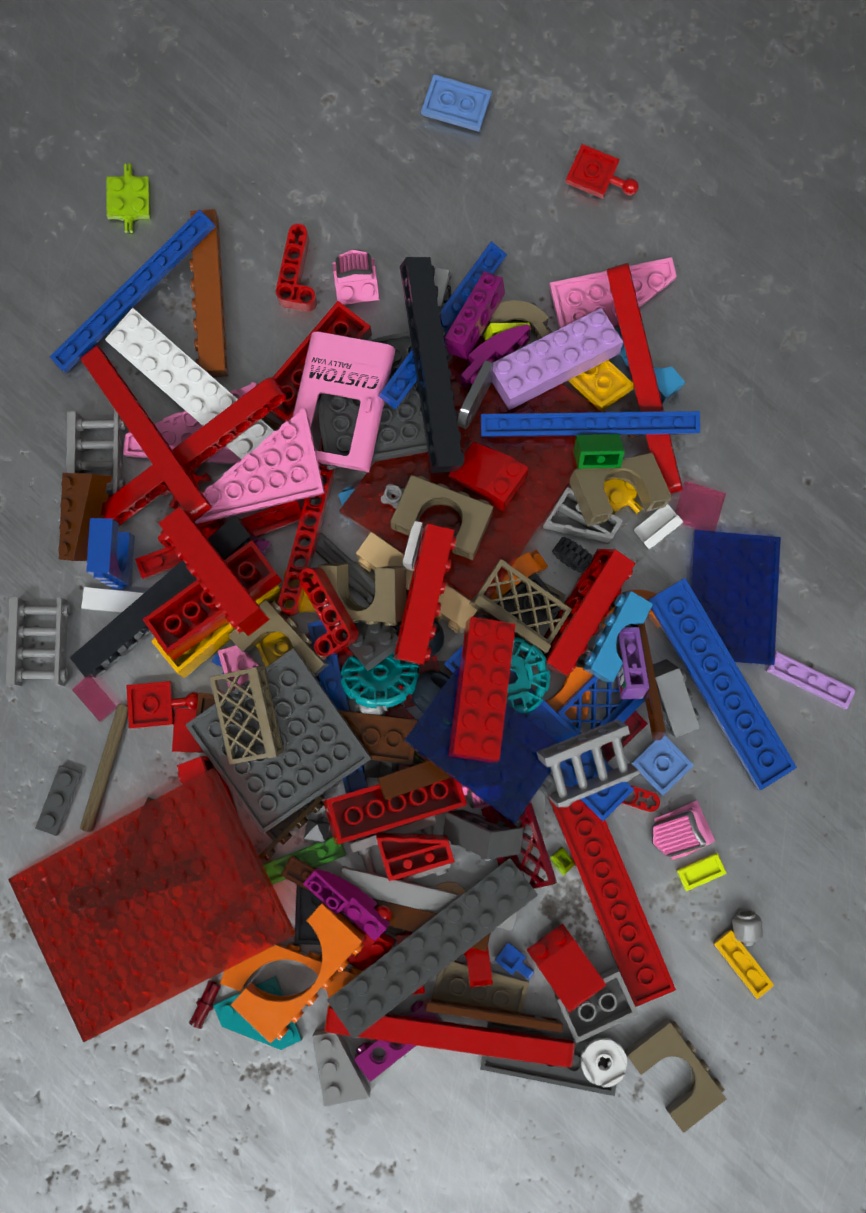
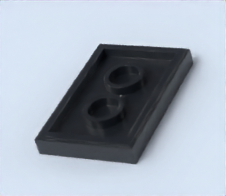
(305, 906)

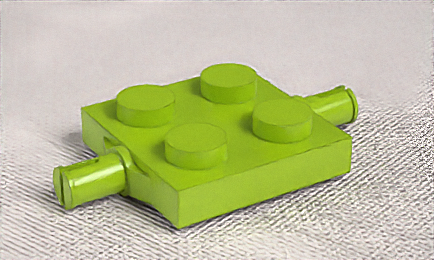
(128, 198)

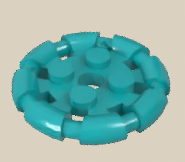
(525, 677)
(379, 685)

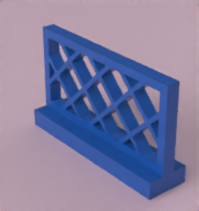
(621, 711)

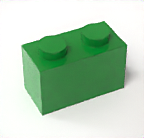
(599, 451)

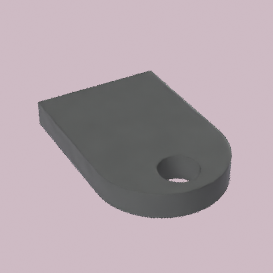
(475, 395)

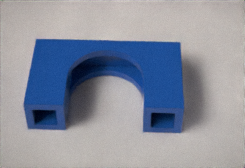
(110, 553)

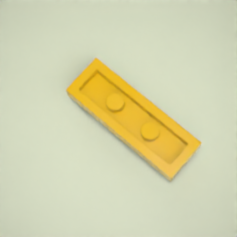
(743, 964)

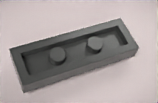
(58, 800)

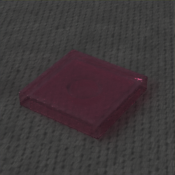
(699, 507)

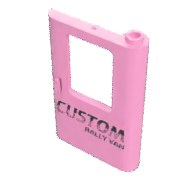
(353, 371)

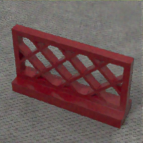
(536, 840)

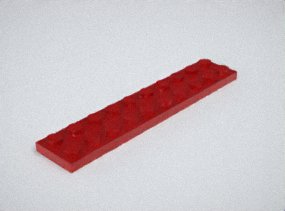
(614, 902)

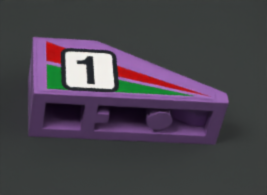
(632, 674)

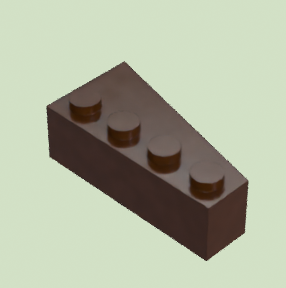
(80, 500)

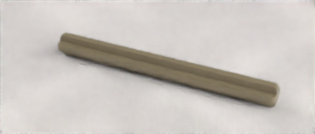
(104, 768)

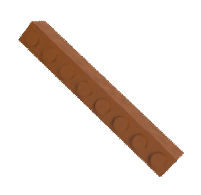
(209, 301)

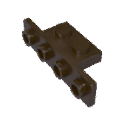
(281, 832)

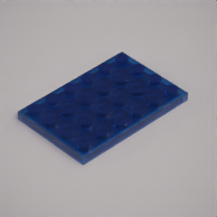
(738, 589)
(502, 784)

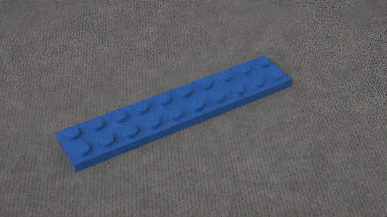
(721, 684)
(545, 718)

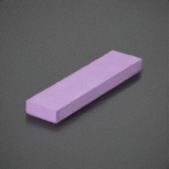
(812, 680)

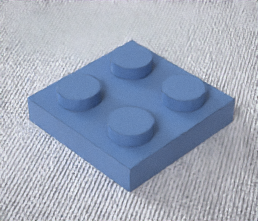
(662, 764)

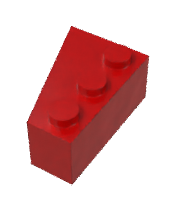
(413, 853)

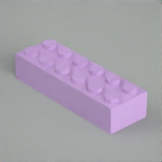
(555, 358)

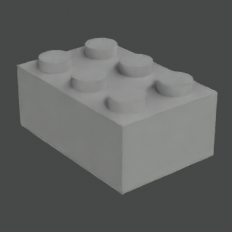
(601, 1010)

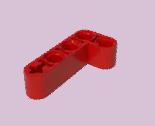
(295, 266)
(325, 609)

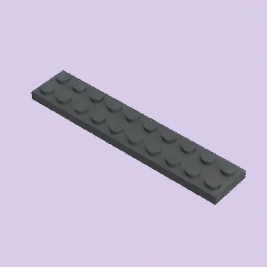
(431, 948)

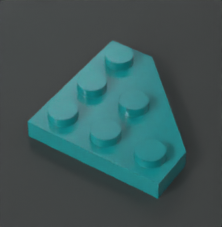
(233, 1021)

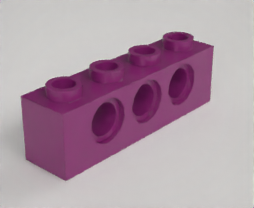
(475, 315)
(373, 1065)

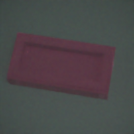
(94, 698)

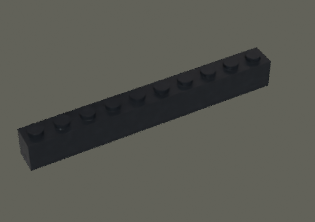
(431, 365)
(129, 625)

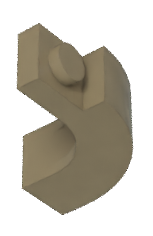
(522, 312)

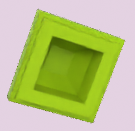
(562, 861)

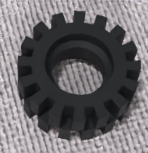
(572, 555)

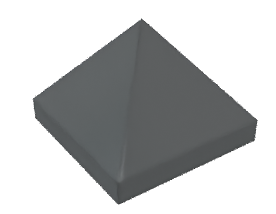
(316, 831)

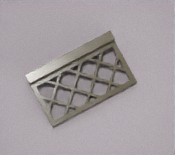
(498, 613)
(263, 707)

